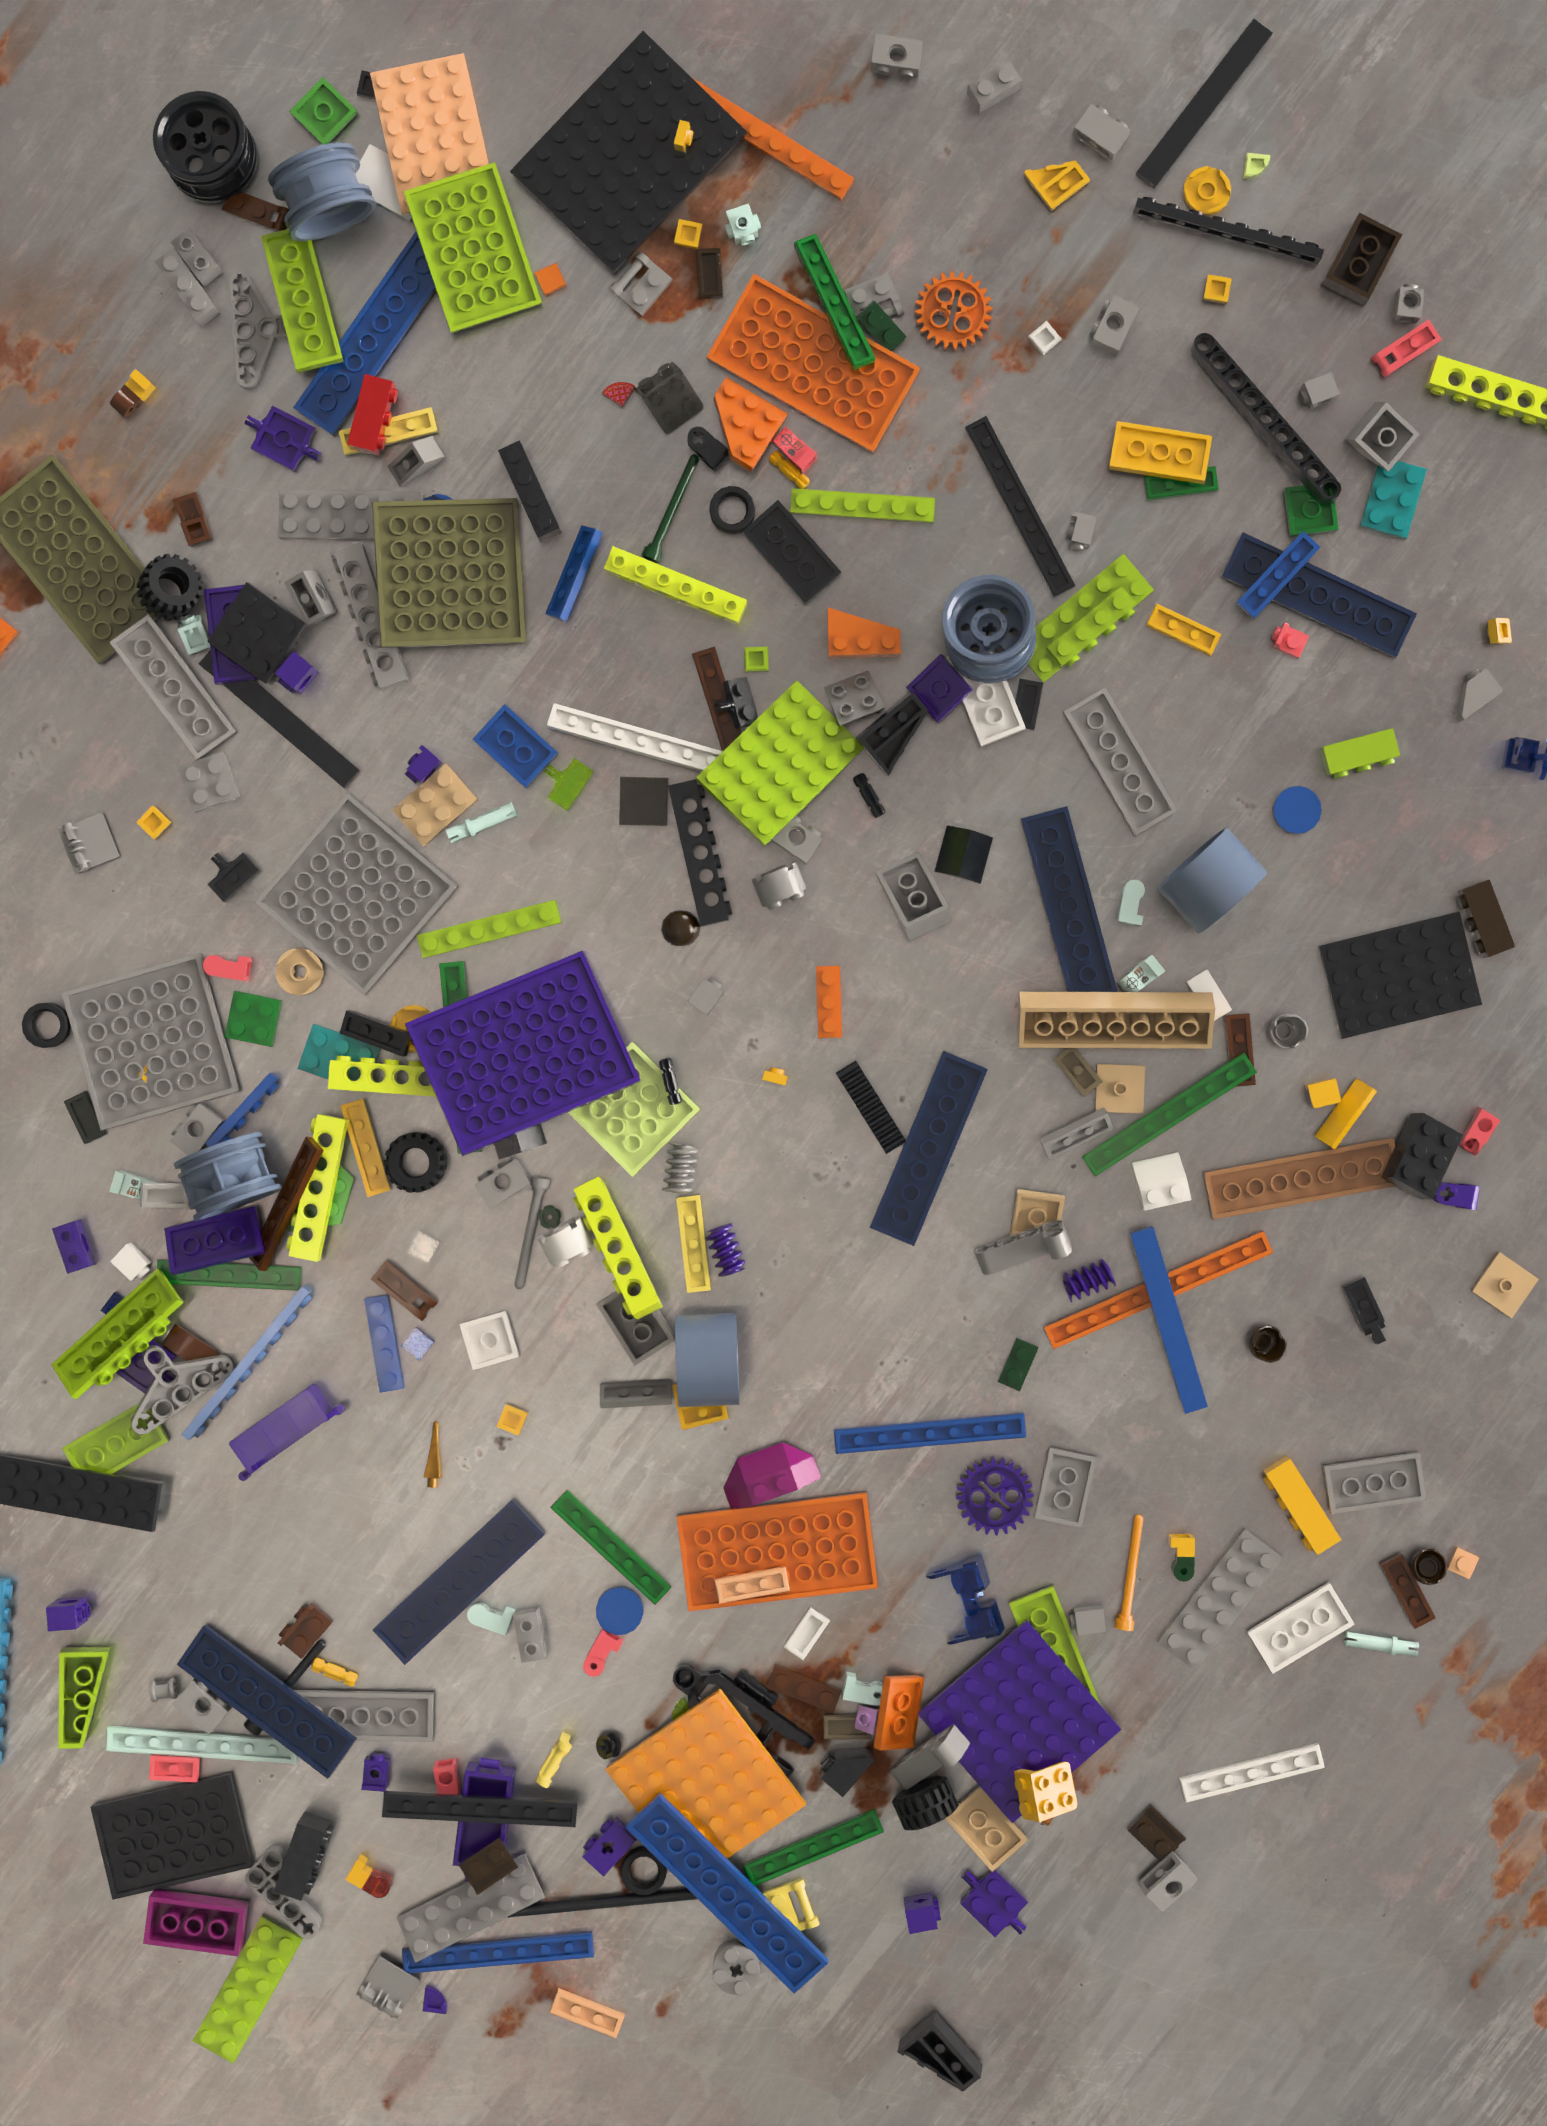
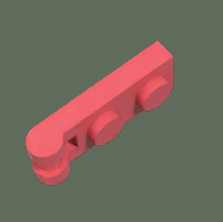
(1407, 348)

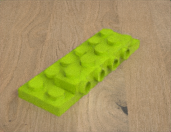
(1087, 616)
(118, 1336)

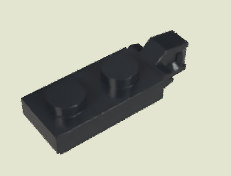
(1365, 1309)

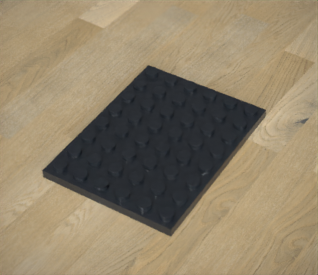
(613, 157)

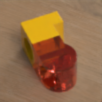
(369, 1880)

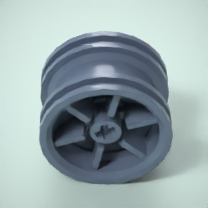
(322, 191)
(993, 594)

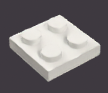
(489, 1340)

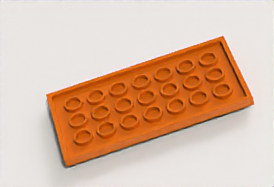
(799, 360)
(818, 1540)

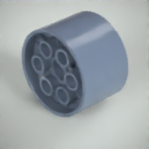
(1212, 880)
(707, 1360)

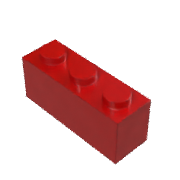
(372, 415)

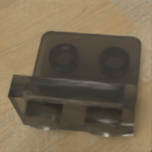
(669, 397)

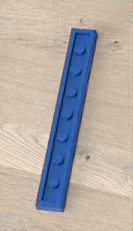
(1168, 1319)
(930, 1433)
(504, 1952)

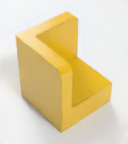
(1323, 1092)

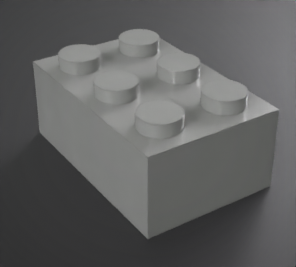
(638, 1337)

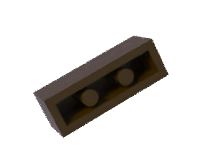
(1485, 919)

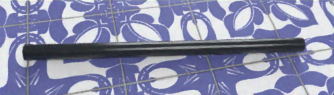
(605, 1902)

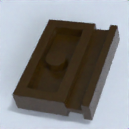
(1156, 1833)
(488, 1866)

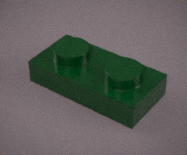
(881, 326)
(1017, 1364)

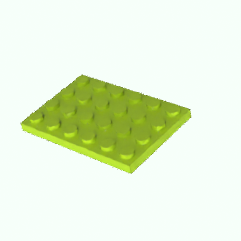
(472, 247)
(780, 763)

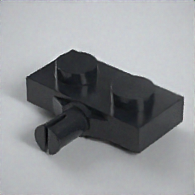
(738, 702)
(232, 875)

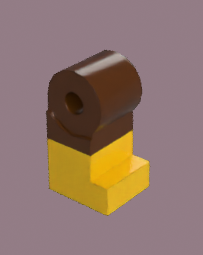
(132, 394)

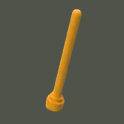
(1124, 1619)

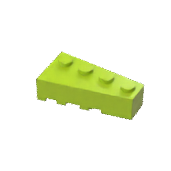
(79, 1685)

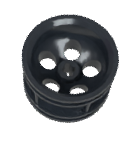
(215, 180)

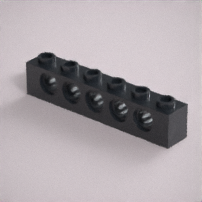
(679, 795)

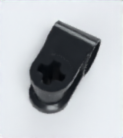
(711, 451)

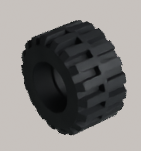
(181, 574)
(395, 1168)
(925, 1803)

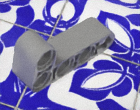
(1024, 1246)
(941, 1750)
(279, 1903)

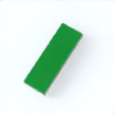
(1164, 488)

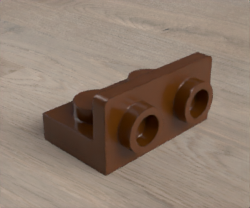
(305, 1631)

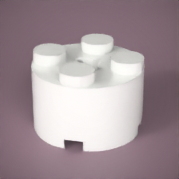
(566, 1241)

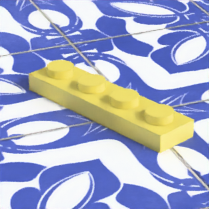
(401, 428)
(693, 1243)

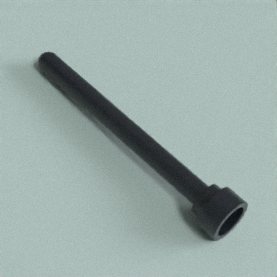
(293, 1678)

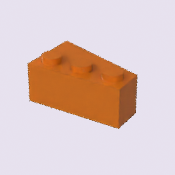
(860, 638)

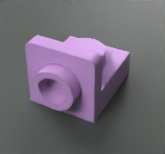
(867, 1719)

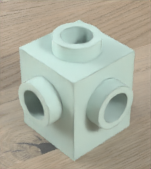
(742, 217)

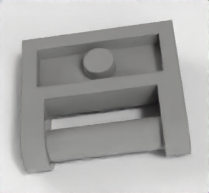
(648, 287)
(878, 290)

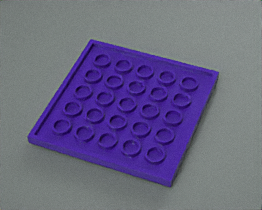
(1020, 1713)

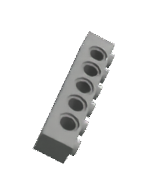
(357, 557)

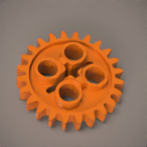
(933, 306)

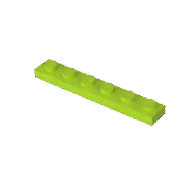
(862, 505)
(489, 929)

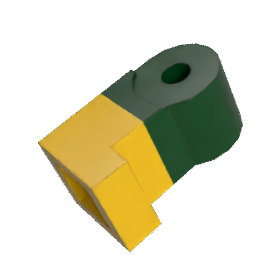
(1184, 1560)

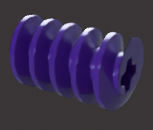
(725, 1250)
(1088, 1279)

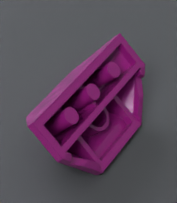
(769, 1475)

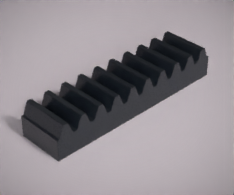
(871, 1107)

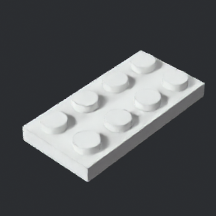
(991, 709)
(1300, 1627)

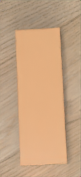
(752, 1584)
(587, 2013)

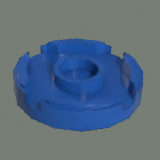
(1297, 810)
(619, 1610)

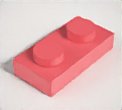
(174, 1768)

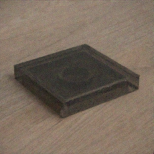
(643, 801)

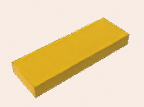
(1183, 630)
(1345, 1113)

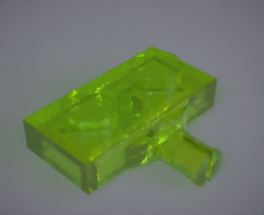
(568, 782)

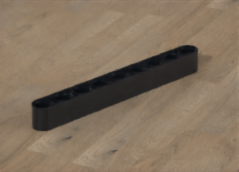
(1266, 430)

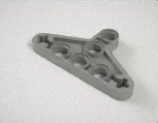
(255, 316)
(185, 1377)

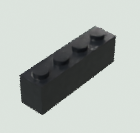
(529, 491)

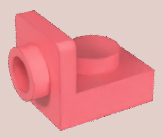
(1289, 640)

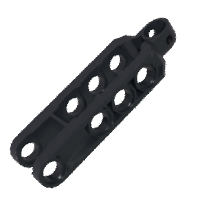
(694, 1682)

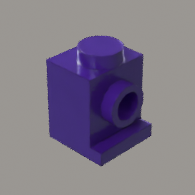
(422, 765)
(382, 1765)

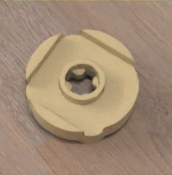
(313, 974)

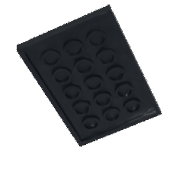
(1400, 975)
(171, 1836)

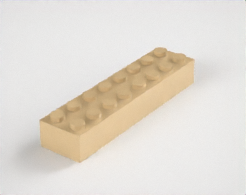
(1115, 1020)

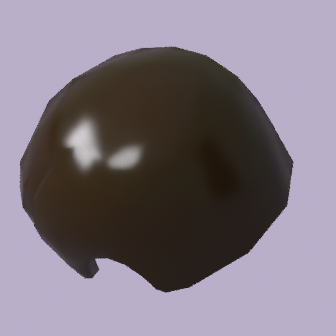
(680, 928)
(1267, 1343)
(1428, 1566)

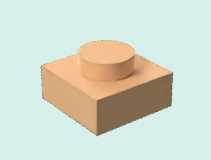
(1462, 1562)

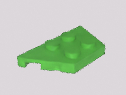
(341, 1195)

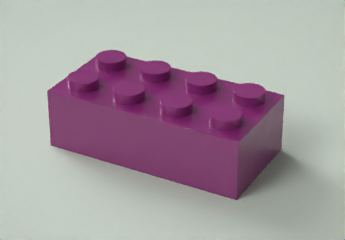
(196, 1922)

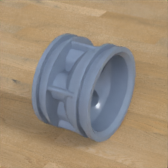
(226, 1176)

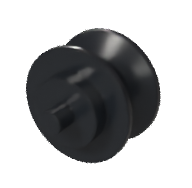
(608, 1746)

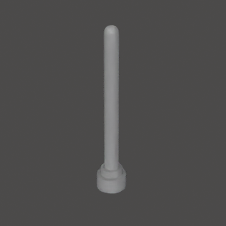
(539, 1186)

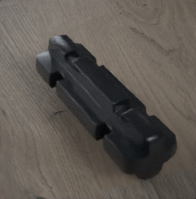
(869, 795)
(670, 1081)
(756, 1688)

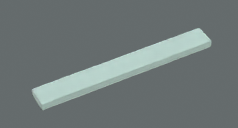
(197, 1744)

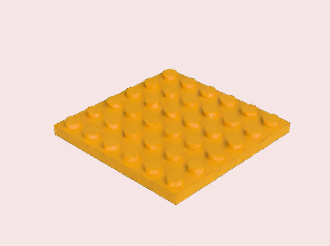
(712, 1774)

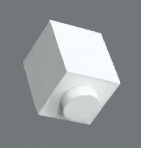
(132, 1262)

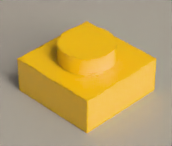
(683, 136)
(688, 234)
(1217, 289)
(1499, 631)
(153, 822)
(775, 1075)
(512, 1419)

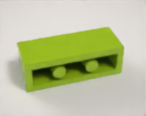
(1360, 753)

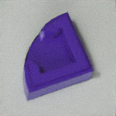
(434, 2001)

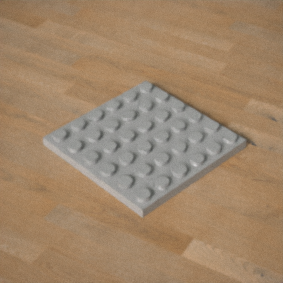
(356, 894)
(154, 1020)

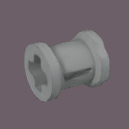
(163, 1689)

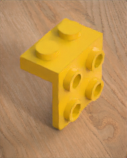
(1045, 1792)

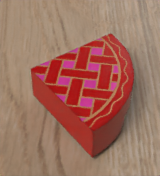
(619, 392)

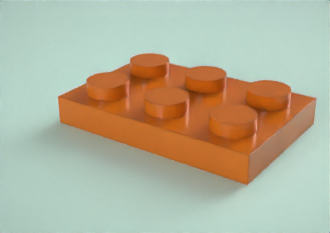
(898, 1712)

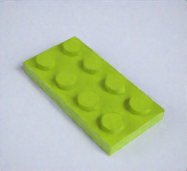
(114, 1444)

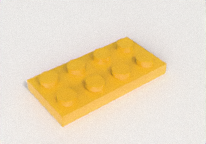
(1160, 452)

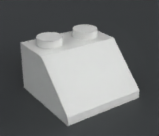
(1161, 1181)

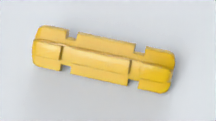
(789, 469)
(334, 1672)

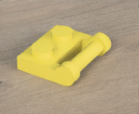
(552, 1762)
(781, 1899)

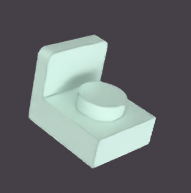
(193, 633)

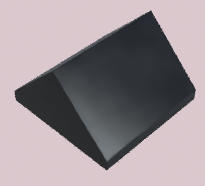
(963, 854)

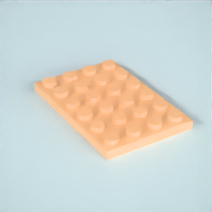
(428, 122)

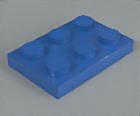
(515, 746)

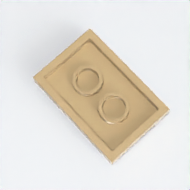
(435, 804)
(986, 1828)

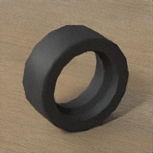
(726, 492)
(30, 1035)
(630, 1883)

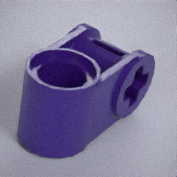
(1459, 1195)

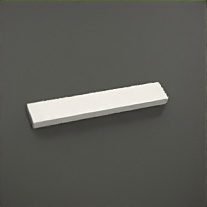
(1251, 1772)

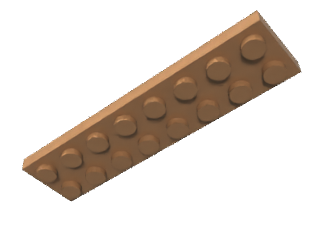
(1298, 1178)

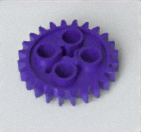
(1009, 1480)

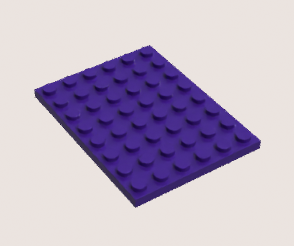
(522, 1053)

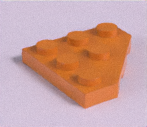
(746, 422)

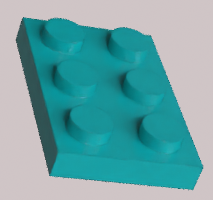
(1393, 499)
(326, 1045)

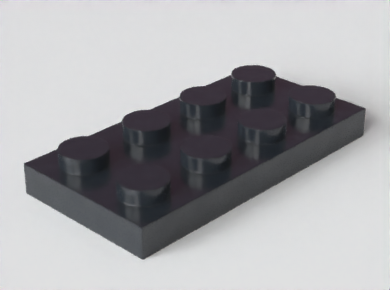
(791, 552)

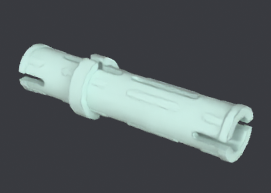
(481, 822)
(1381, 1644)

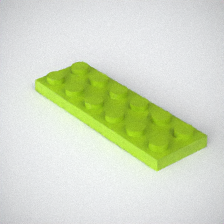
(302, 301)
(1048, 1619)
(247, 1988)

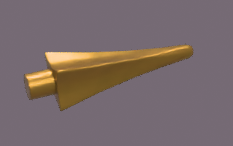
(433, 1467)

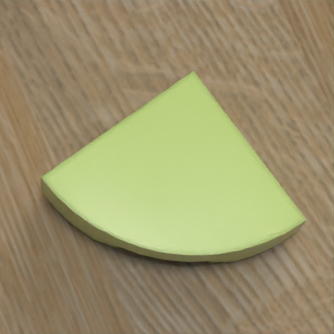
(1255, 164)

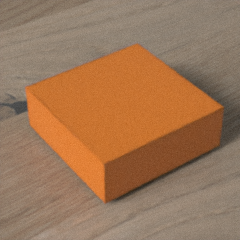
(550, 279)

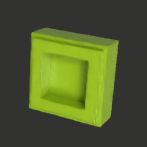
(756, 659)

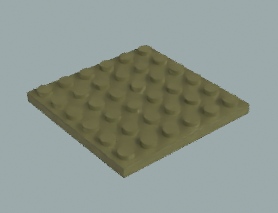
(448, 572)

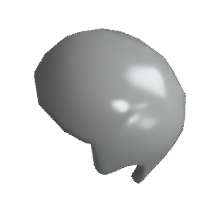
(1288, 1030)

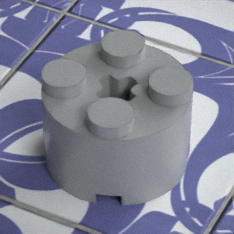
(779, 885)
(738, 1980)

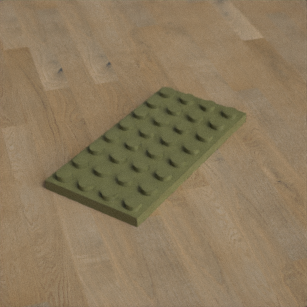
(72, 556)

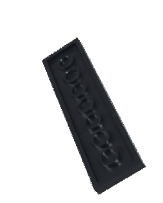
(79, 1493)

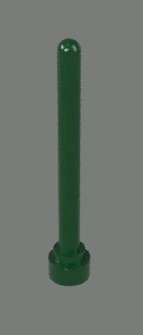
(653, 550)

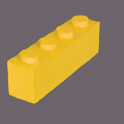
(1301, 1505)

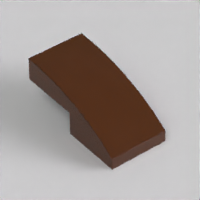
(192, 518)
(187, 1344)

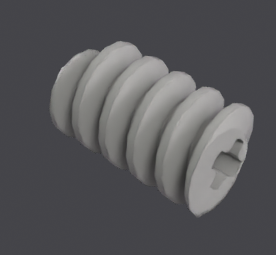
(680, 1168)

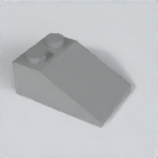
(914, 896)

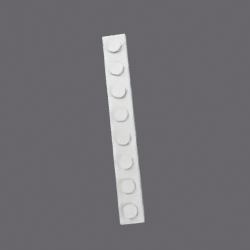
(631, 738)

